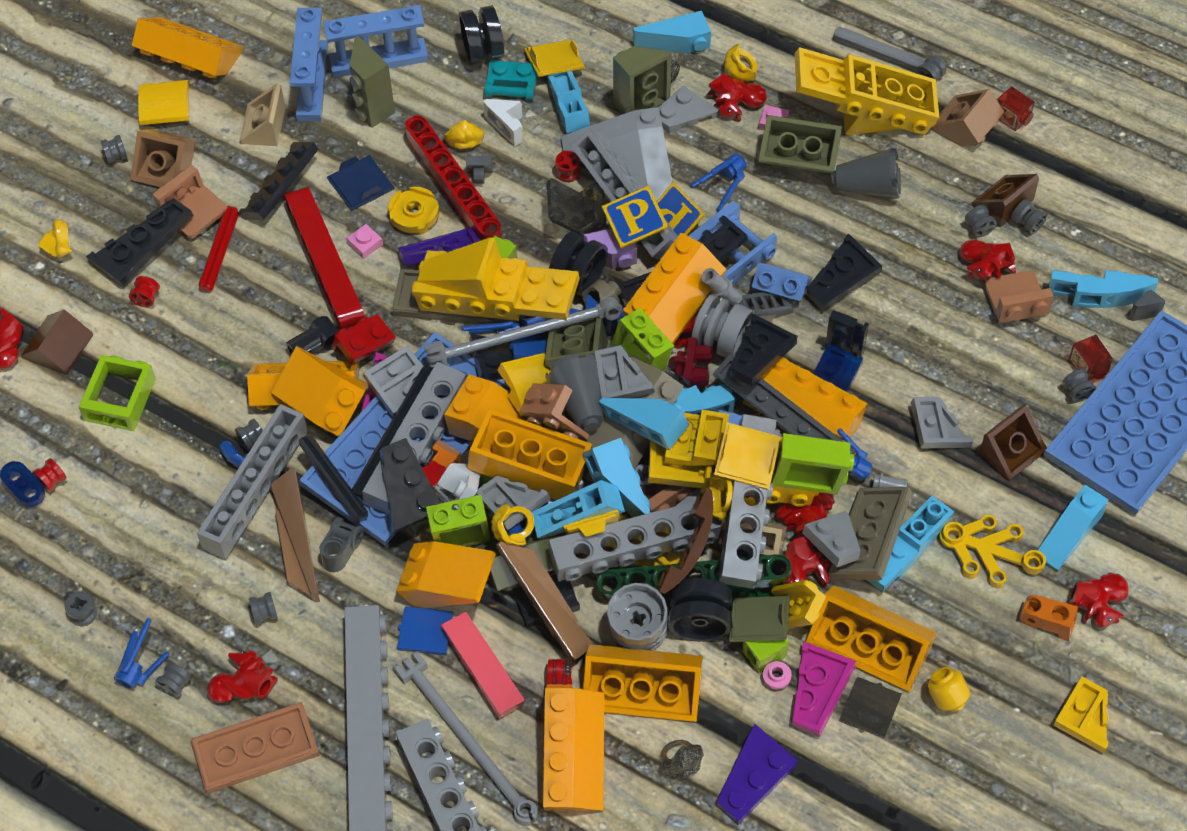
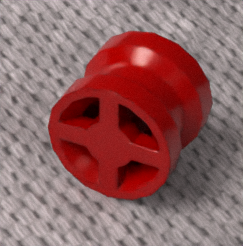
(572, 162)
(144, 291)
(49, 474)

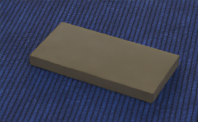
(406, 304)
(876, 523)

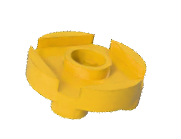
(413, 222)

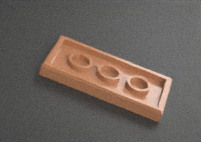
(254, 747)

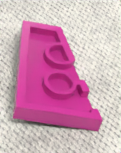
(820, 686)

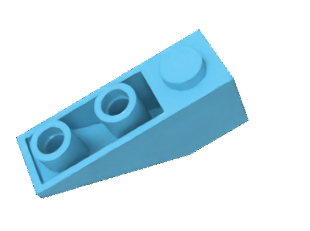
(612, 464)

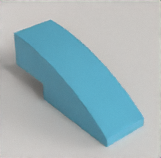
(569, 101)

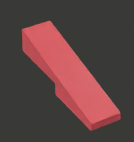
(483, 665)

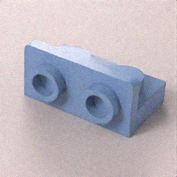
(780, 281)

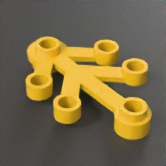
(988, 547)

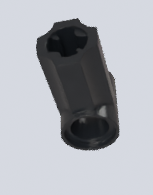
(317, 337)

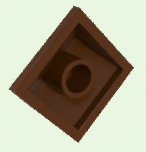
(1007, 194)
(58, 342)
(1013, 443)

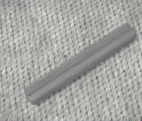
(877, 48)

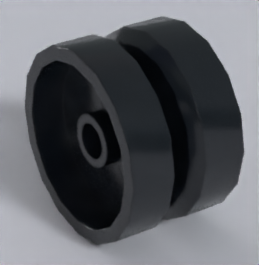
(481, 34)
(579, 255)
(700, 610)

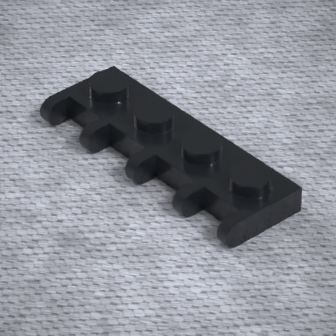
(279, 182)
(724, 240)

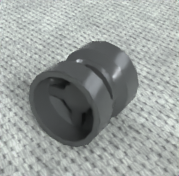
(1029, 216)

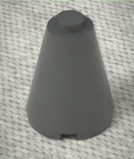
(870, 175)
(583, 379)

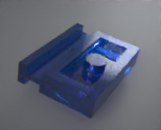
(838, 367)

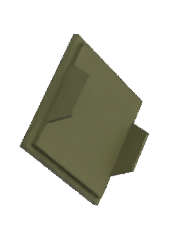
(760, 618)

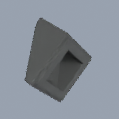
(1147, 306)

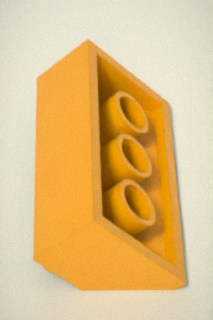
(186, 46)
(675, 286)
(264, 377)
(817, 397)
(528, 454)
(872, 637)
(645, 681)
(573, 750)

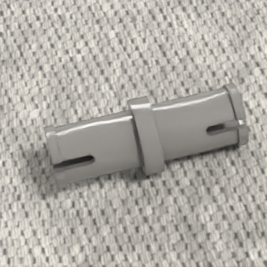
(721, 286)

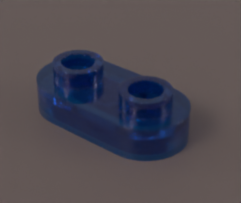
(24, 485)

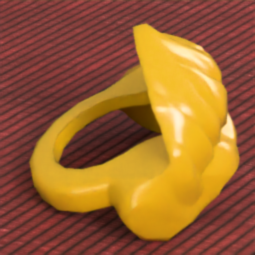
(736, 68)
(464, 135)
(56, 240)
(722, 496)
(500, 533)

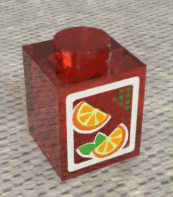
(1016, 107)
(1091, 356)

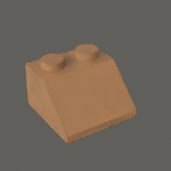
(969, 117)
(160, 156)

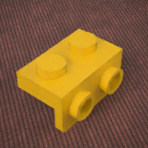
(804, 602)

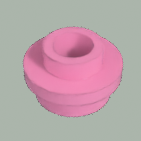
(777, 682)

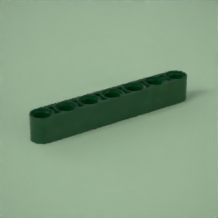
(706, 569)

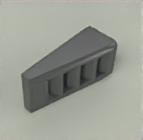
(763, 298)

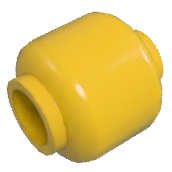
(948, 689)

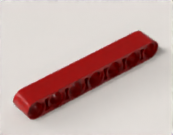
(451, 179)
(324, 258)

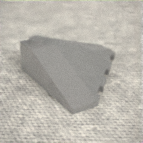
(639, 144)

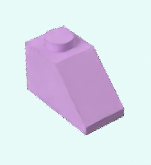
(616, 256)

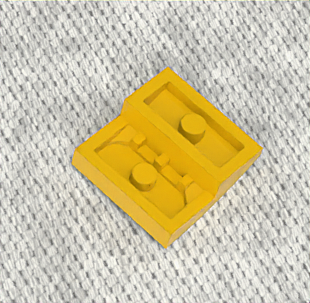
(163, 102)
(520, 376)
(700, 441)

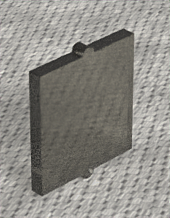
(870, 707)

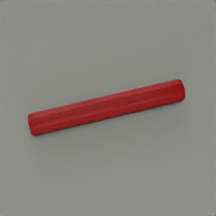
(218, 249)

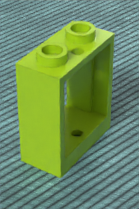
(653, 339)
(114, 415)
(812, 464)
(462, 526)

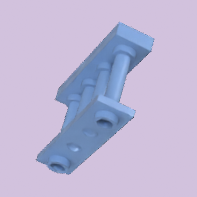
(384, 22)
(309, 64)
(745, 263)

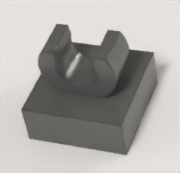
(479, 166)

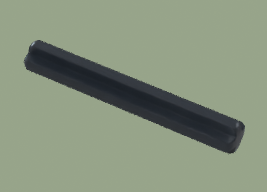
(333, 478)

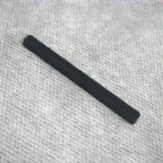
(391, 431)

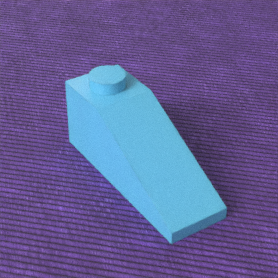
(677, 34)
(648, 417)
(580, 505)
(1073, 527)

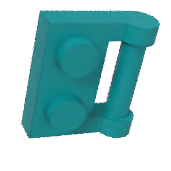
(510, 79)

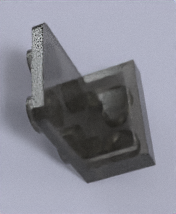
(574, 209)

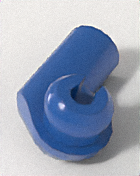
(231, 453)

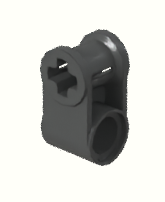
(342, 540)

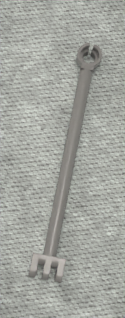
(437, 353)
(415, 672)

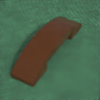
(703, 511)

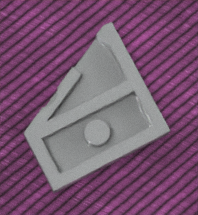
(685, 109)
(620, 375)
(394, 378)
(937, 425)
(502, 491)
(834, 538)

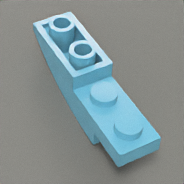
(1094, 292)
(713, 398)
(914, 539)

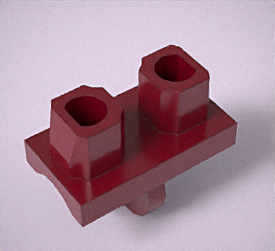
(692, 373)

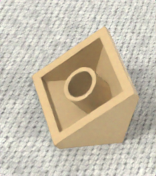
(264, 118)

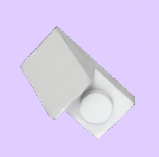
(505, 118)
(460, 481)

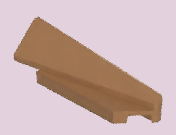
(294, 535)
(546, 598)

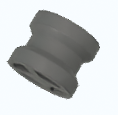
(932, 67)
(113, 149)
(980, 221)
(1078, 385)
(249, 434)
(263, 608)
(87, 611)
(173, 680)

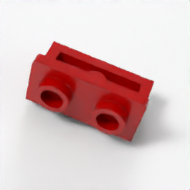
(363, 339)

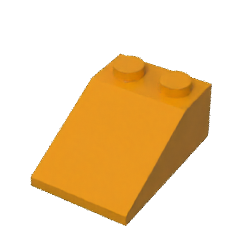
(319, 390)
(472, 403)
(444, 574)

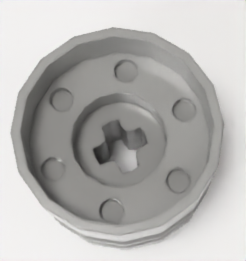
(720, 327)
(638, 603)

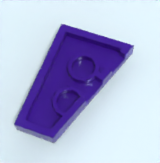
(416, 252)
(755, 775)

